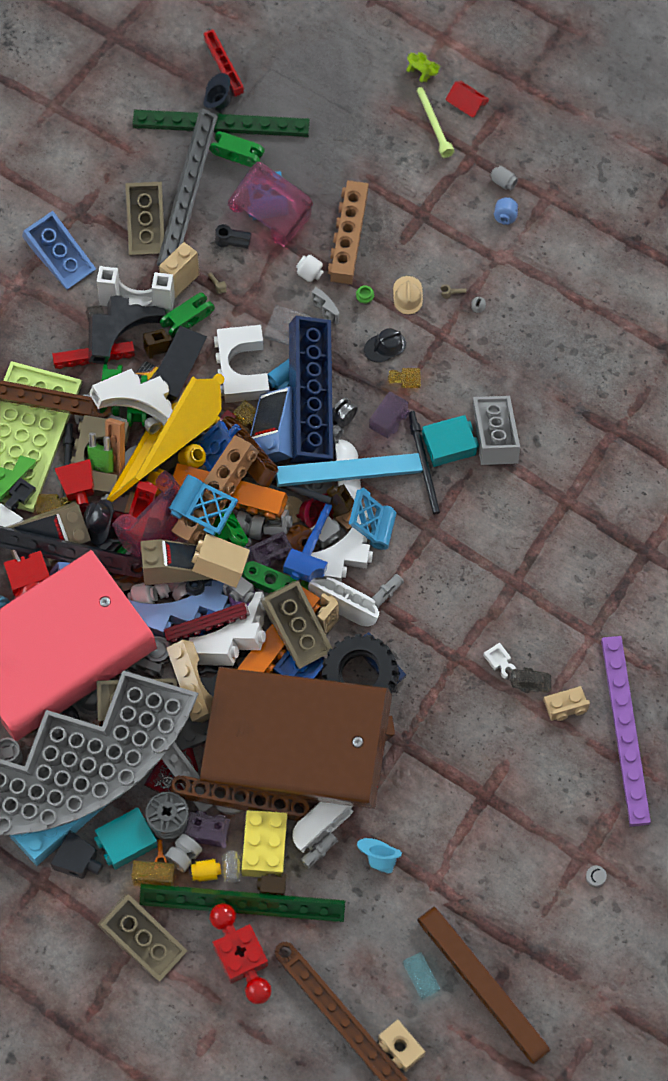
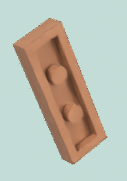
(116, 431)

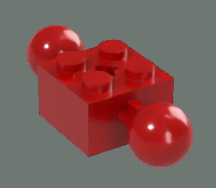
(236, 967)

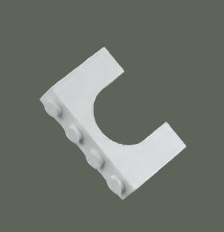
(160, 295)
(230, 343)

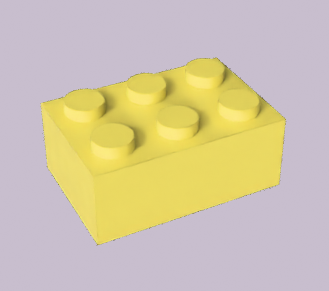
(264, 843)

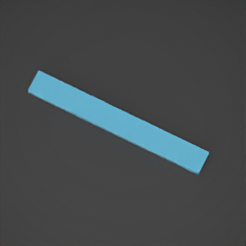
(348, 469)

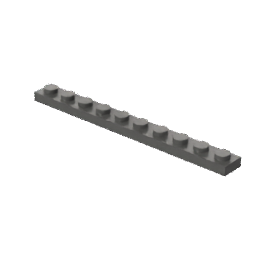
(188, 184)

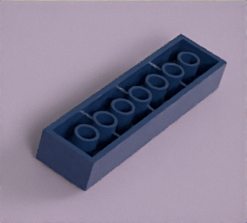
(311, 389)

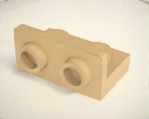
(329, 613)
(566, 703)

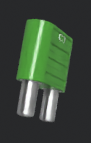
(100, 456)

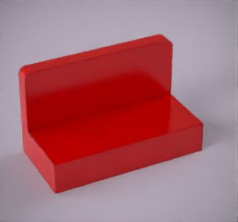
(466, 98)

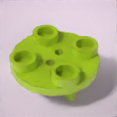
(421, 63)

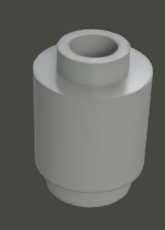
(504, 178)

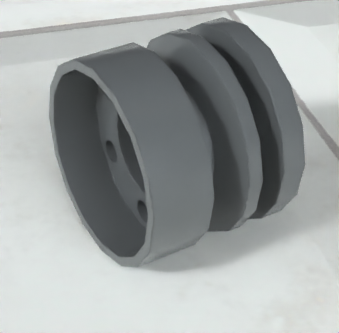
(164, 827)

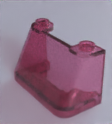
(272, 202)
(153, 522)

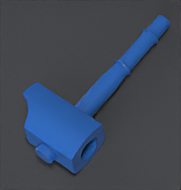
(302, 564)

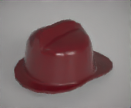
(310, 512)

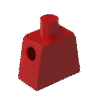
(77, 481)

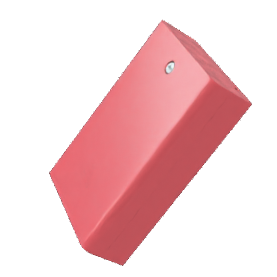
(64, 641)

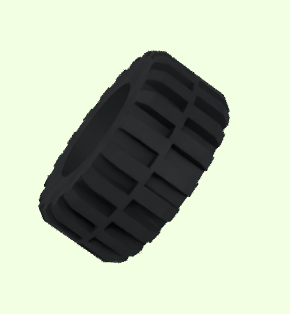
(362, 646)

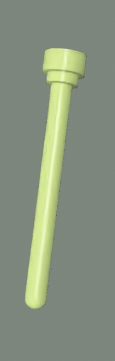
(445, 148)

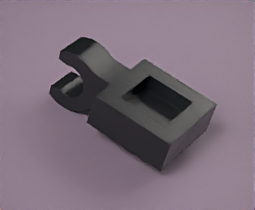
(21, 493)

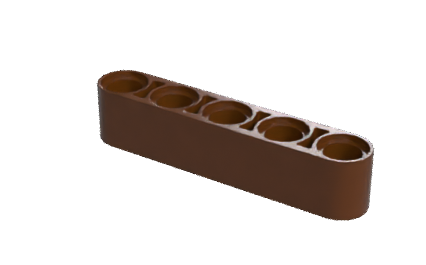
(263, 468)

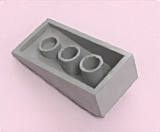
(496, 430)

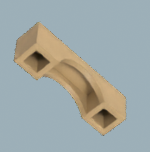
(184, 662)

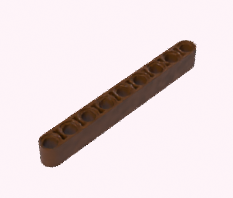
(483, 985)

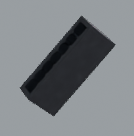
(180, 360)

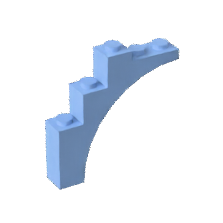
(165, 614)

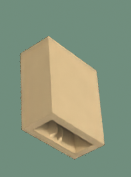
(183, 266)
(220, 560)

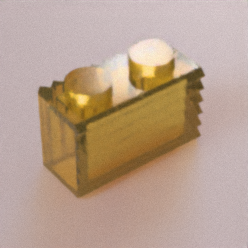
(153, 873)

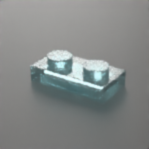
(421, 975)

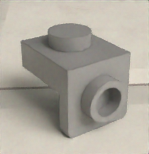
(276, 526)

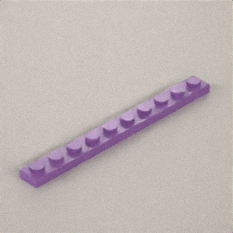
(625, 731)

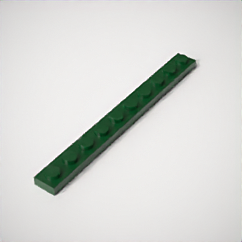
(225, 123)
(243, 902)

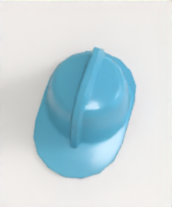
(379, 854)

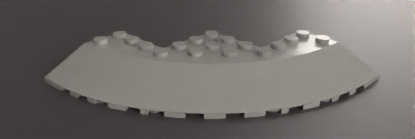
(91, 761)

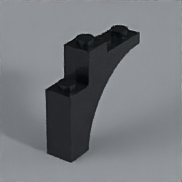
(120, 318)

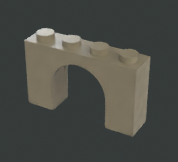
(102, 481)

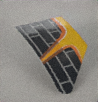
(146, 369)

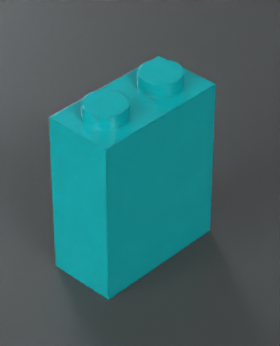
(449, 440)
(125, 839)

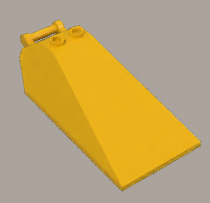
(190, 417)

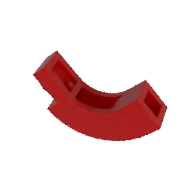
(143, 497)

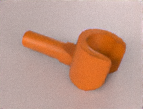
(160, 851)

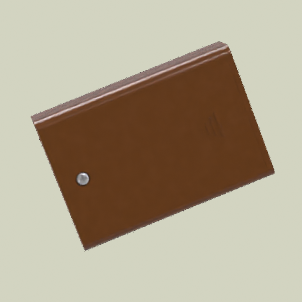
(297, 737)

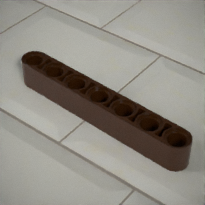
(229, 800)

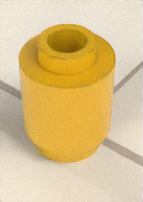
(205, 870)

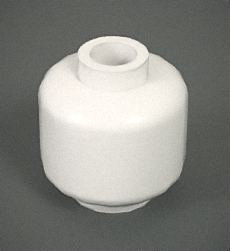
(309, 268)
(143, 594)

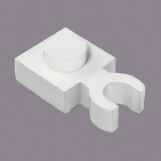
(499, 658)

